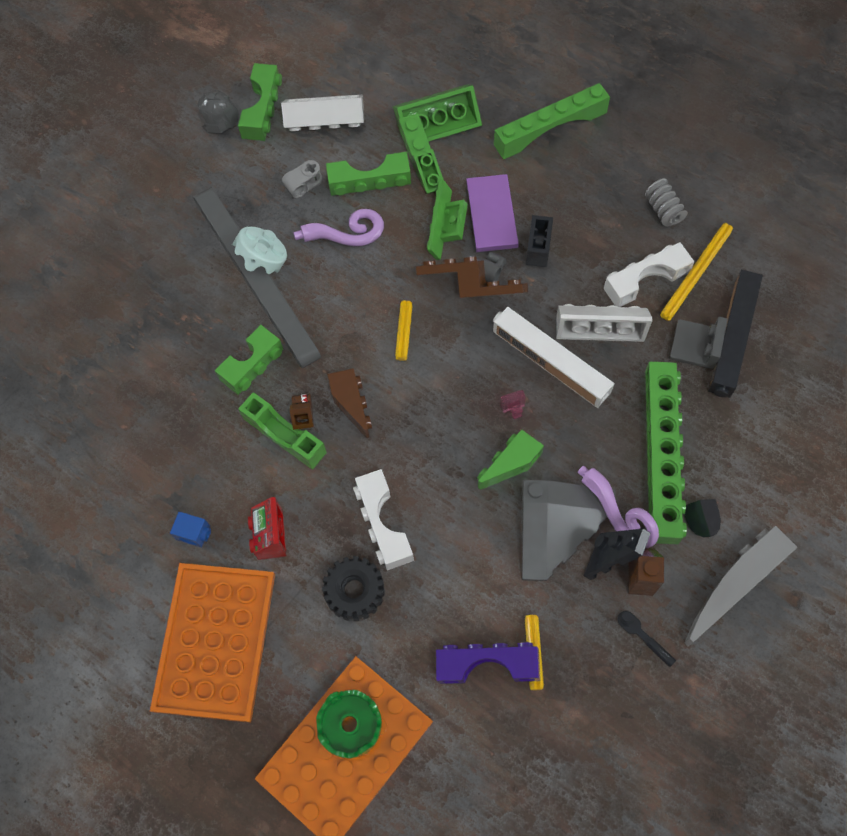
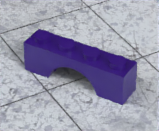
(455, 664)

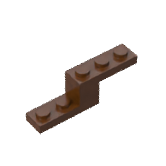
(472, 277)

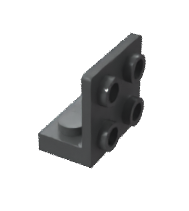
(698, 342)

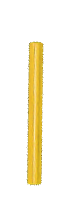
(696, 272)

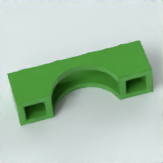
(255, 121)
(391, 173)
(297, 442)

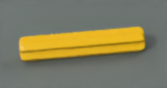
(403, 330)
(533, 636)

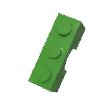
(240, 374)

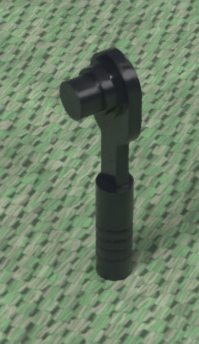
(632, 625)

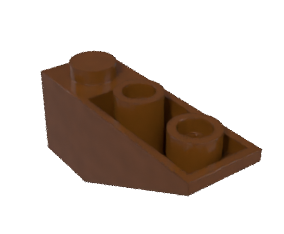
(346, 397)

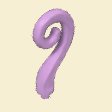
(320, 231)
(601, 488)

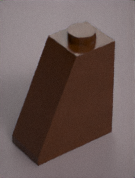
(646, 573)

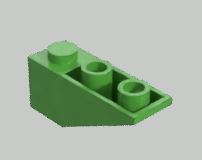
(517, 458)

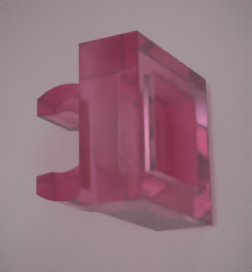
(514, 403)

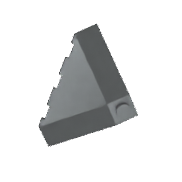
(555, 523)

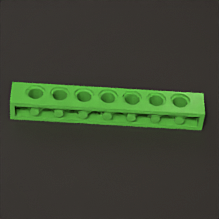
(665, 374)

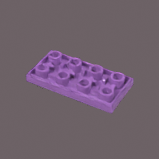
(492, 213)

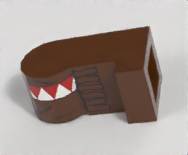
(301, 409)

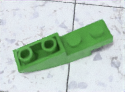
(420, 153)

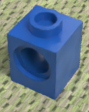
(190, 529)

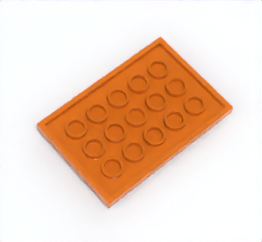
(213, 643)
(332, 790)

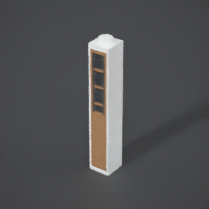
(552, 357)

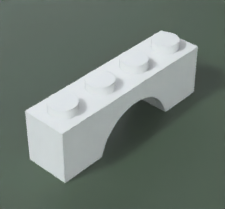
(669, 263)
(393, 545)

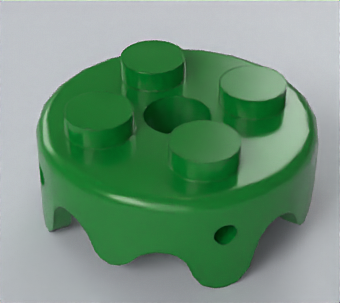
(330, 724)

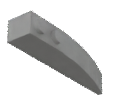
(743, 576)

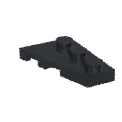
(614, 549)

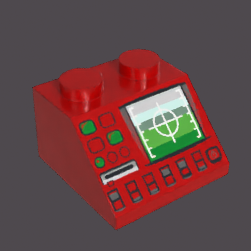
(267, 529)

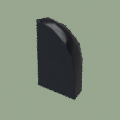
(703, 517)

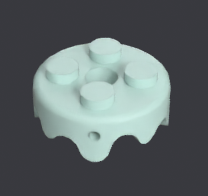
(262, 247)

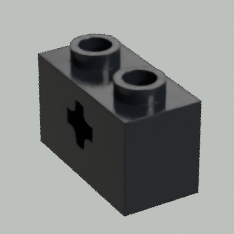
(539, 241)

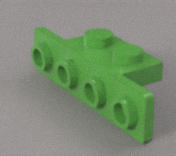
(447, 220)

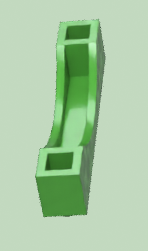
(581, 106)

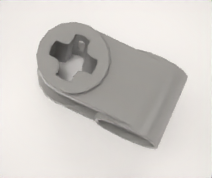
(301, 180)

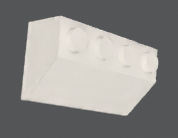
(323, 111)
(602, 323)

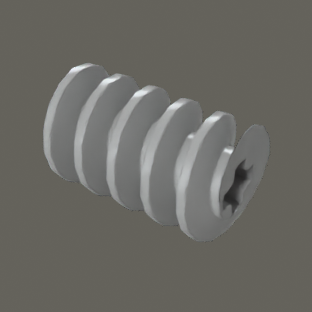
(665, 203)

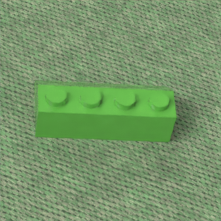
(443, 112)

